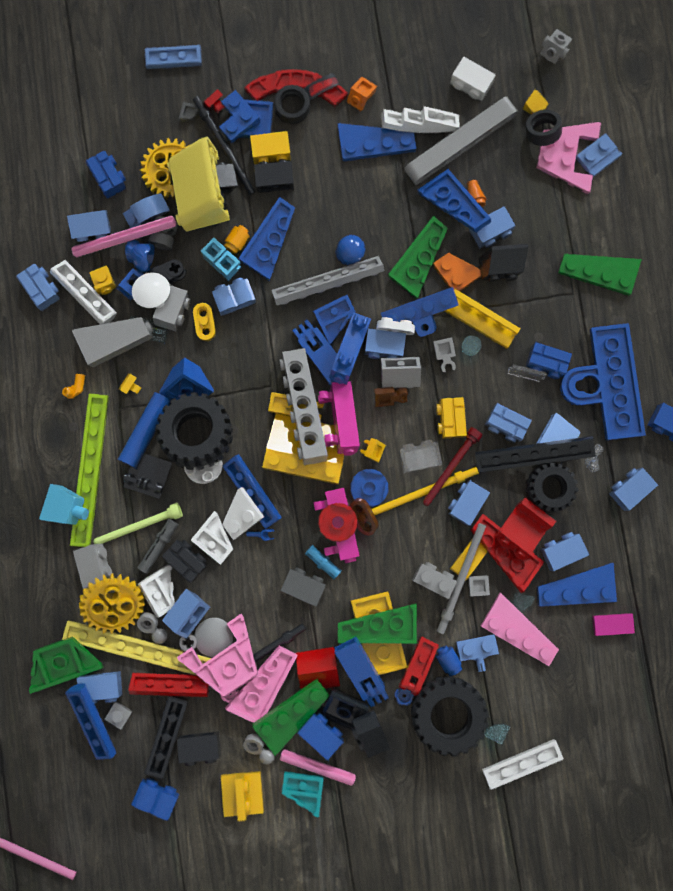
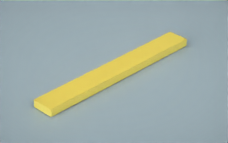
(128, 646)

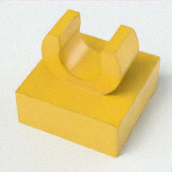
(128, 384)
(374, 449)

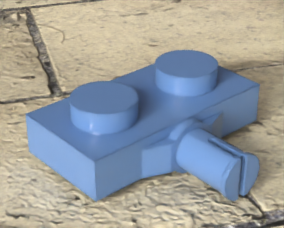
(477, 649)

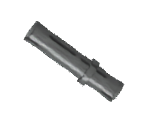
(156, 548)

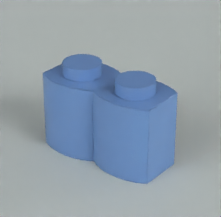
(233, 296)

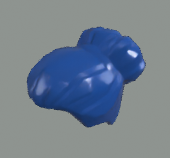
(139, 254)

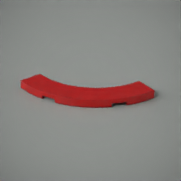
(274, 82)

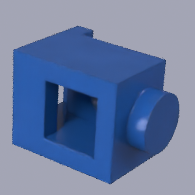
(124, 287)

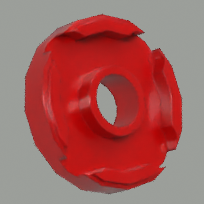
(337, 510)

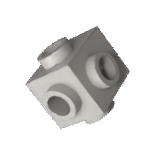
(555, 46)

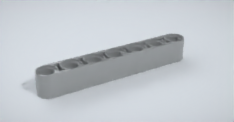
(460, 140)

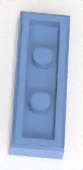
(173, 56)

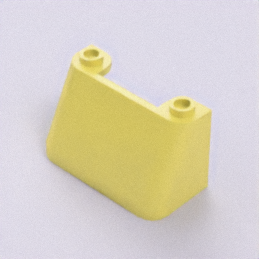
(197, 186)

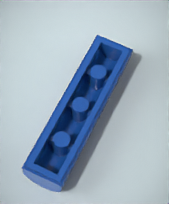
(143, 431)
(244, 478)
(90, 721)

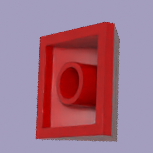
(318, 665)

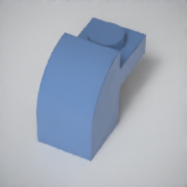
(146, 210)

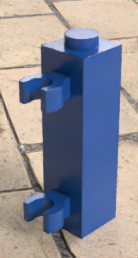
(349, 348)

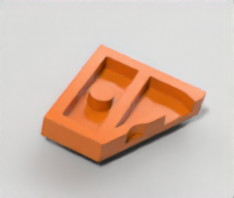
(456, 271)

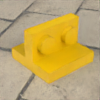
(242, 794)

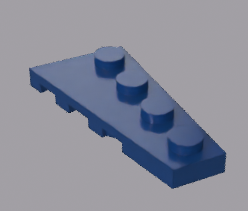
(583, 588)

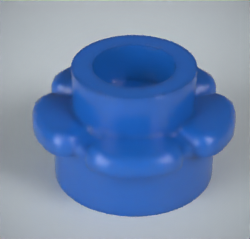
(403, 701)

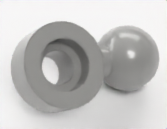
(148, 624)
(254, 745)

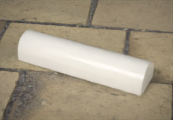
(83, 292)

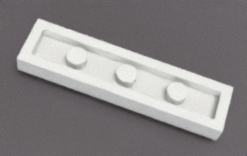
(522, 764)

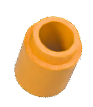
(237, 239)

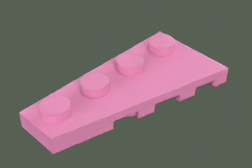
(512, 626)

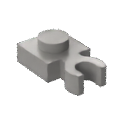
(445, 350)

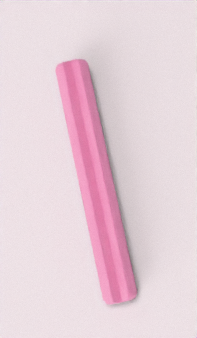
(317, 767)

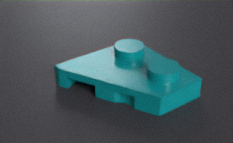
(304, 790)

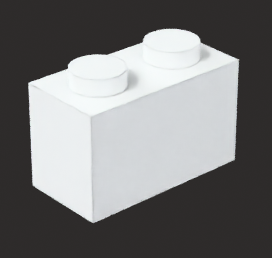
(472, 79)

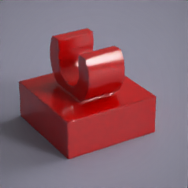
(213, 101)

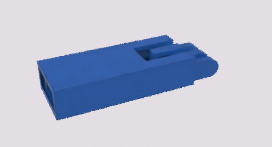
(324, 356)
(359, 668)

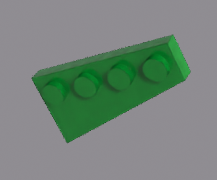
(606, 272)
(287, 718)

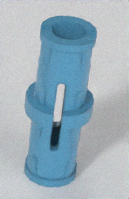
(323, 562)

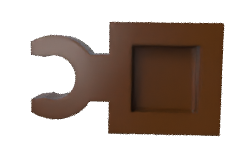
(388, 396)

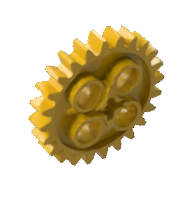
(153, 170)
(99, 614)

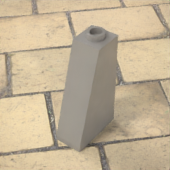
(109, 340)

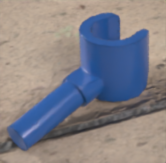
(264, 534)

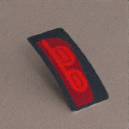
(321, 85)

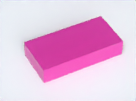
(613, 624)

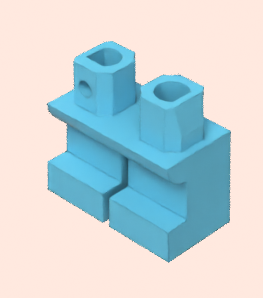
(221, 259)

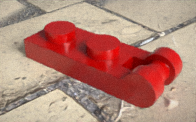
(419, 665)

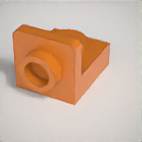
(360, 93)

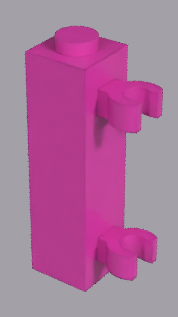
(344, 418)
(348, 548)

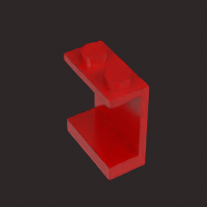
(524, 529)

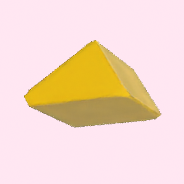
(535, 103)

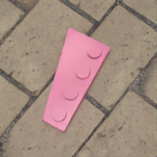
(259, 693)

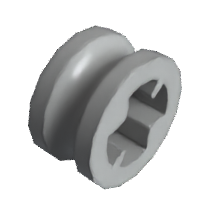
(184, 646)

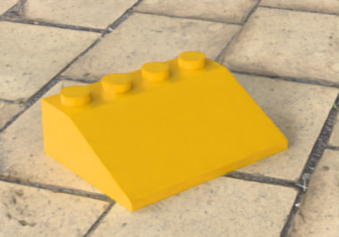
(283, 456)

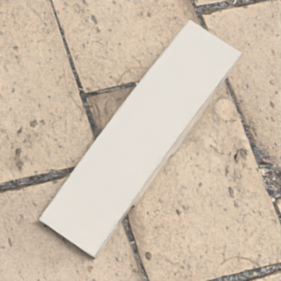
(427, 121)

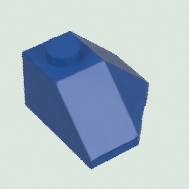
(185, 378)

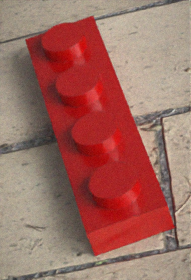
(168, 685)

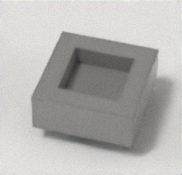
(478, 585)
(118, 715)

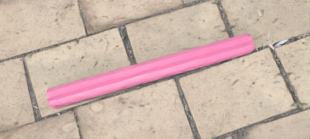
(124, 236)

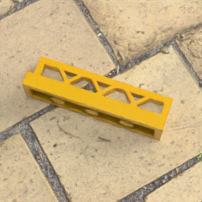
(483, 320)

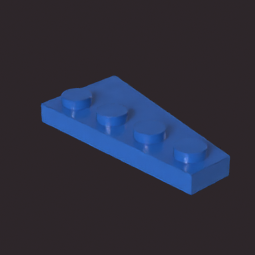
(370, 142)
(455, 200)
(267, 241)

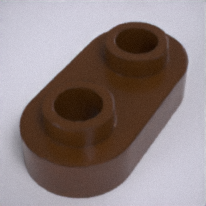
(363, 516)

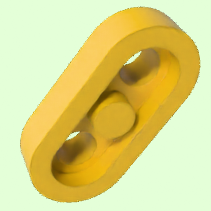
(205, 322)

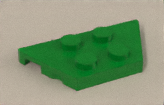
(61, 663)

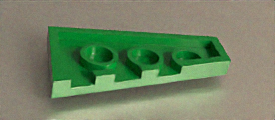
(415, 263)
(389, 626)

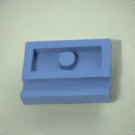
(598, 155)

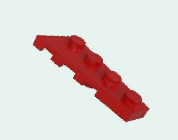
(518, 570)

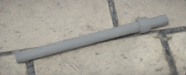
(447, 613)

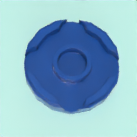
(370, 486)

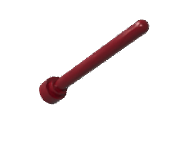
(472, 437)

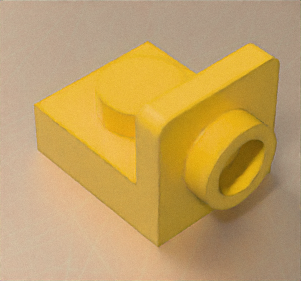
(102, 280)

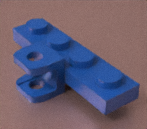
(422, 310)

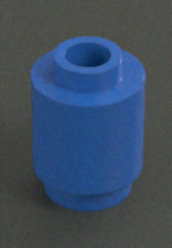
(448, 660)

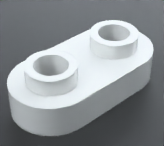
(403, 326)

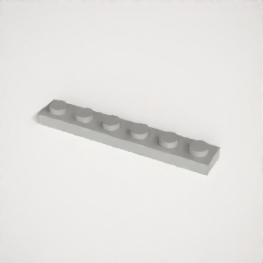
(328, 280)

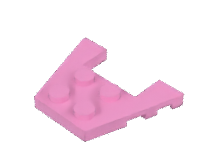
(560, 157)
(228, 668)

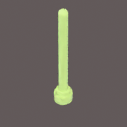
(173, 511)

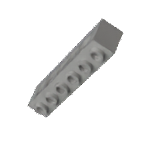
(298, 360)

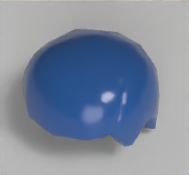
(350, 249)

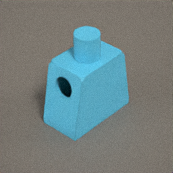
(63, 506)

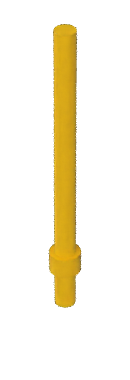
(458, 477)

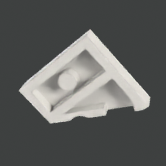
(241, 514)
(213, 539)
(159, 591)

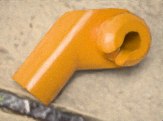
(76, 388)

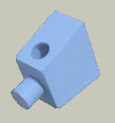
(558, 429)

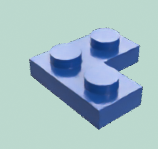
(242, 117)

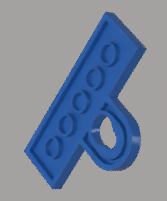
(616, 382)

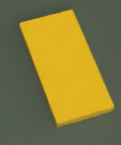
(384, 656)

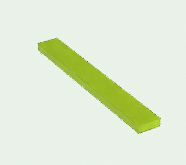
(90, 466)

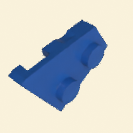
(334, 317)

